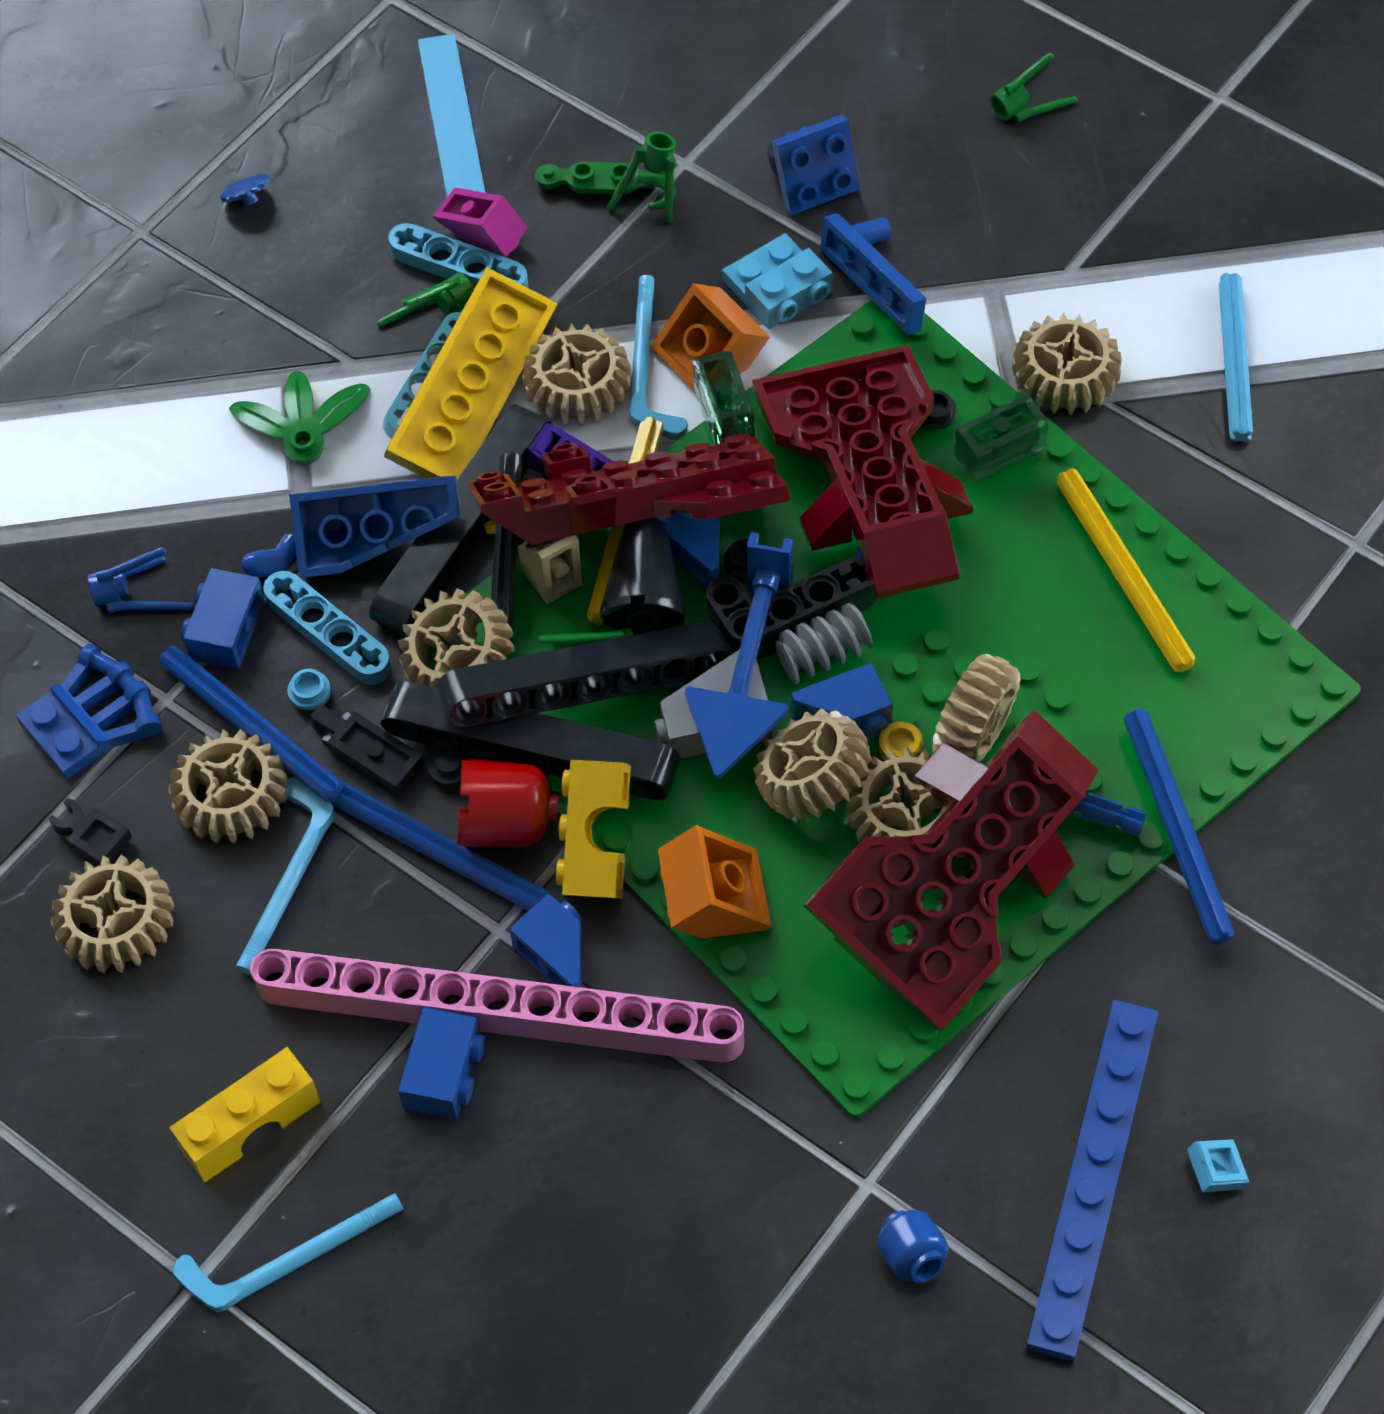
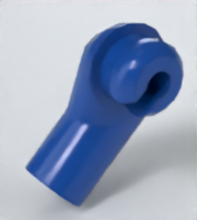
(266, 562)

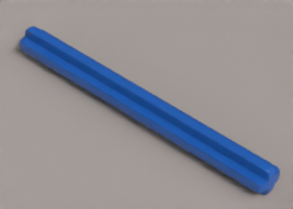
(251, 722)
(1179, 827)
(439, 847)

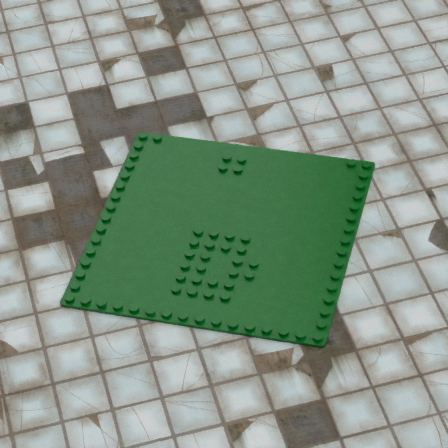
(1084, 660)

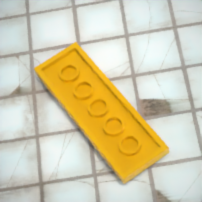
(470, 378)

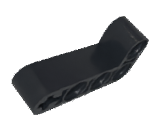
(837, 584)

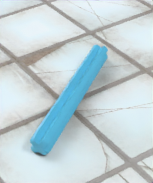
(1235, 357)

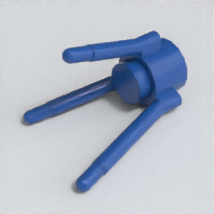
(111, 584)

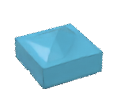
(1218, 1165)

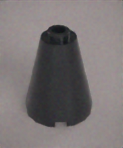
(643, 581)

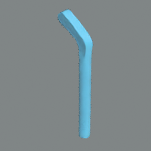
(674, 426)
(322, 817)
(222, 1297)

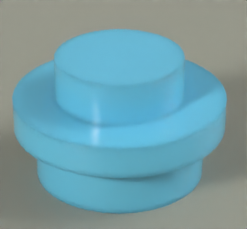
(308, 689)

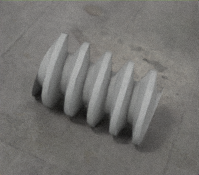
(822, 640)

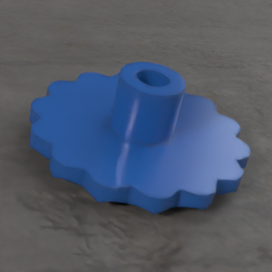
(245, 189)

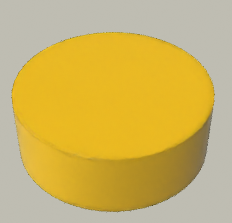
(899, 736)

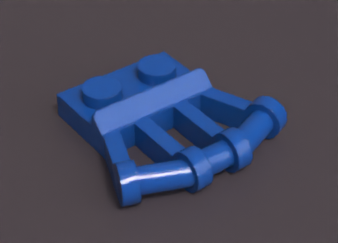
(65, 729)

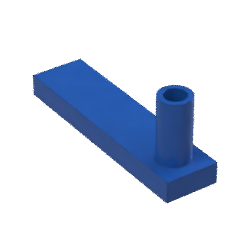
(853, 253)

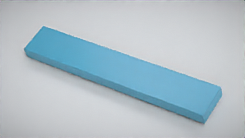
(450, 113)

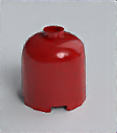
(505, 804)

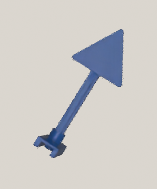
(731, 720)

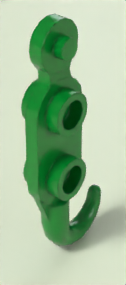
(599, 179)

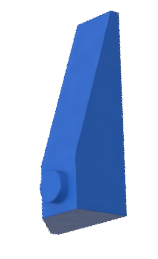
(359, 523)

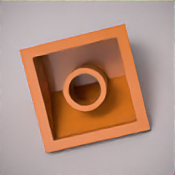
(705, 325)
(713, 885)

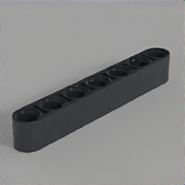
(440, 553)
(581, 674)
(534, 739)

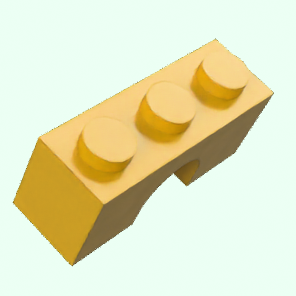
(590, 791)
(216, 1130)

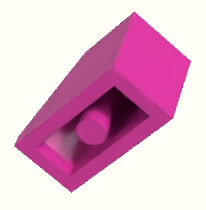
(482, 220)

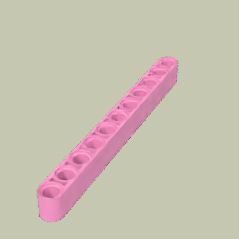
(514, 1019)

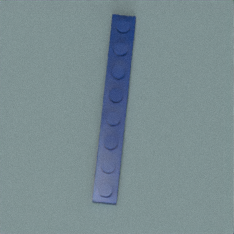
(1092, 1182)

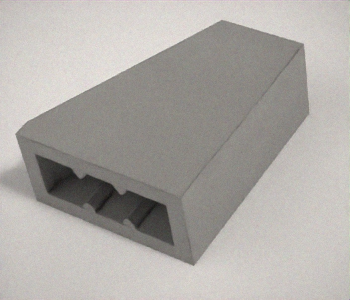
(677, 723)

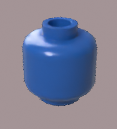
(912, 1246)

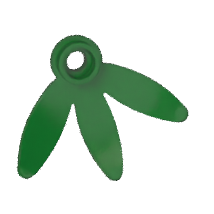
(301, 421)

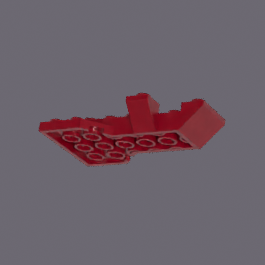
(861, 426)
(576, 500)
(1001, 826)

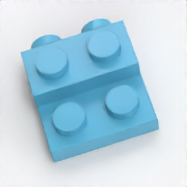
(779, 280)

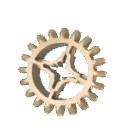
(576, 374)
(1086, 378)
(450, 625)
(978, 707)
(812, 764)
(231, 800)
(889, 812)
(124, 933)

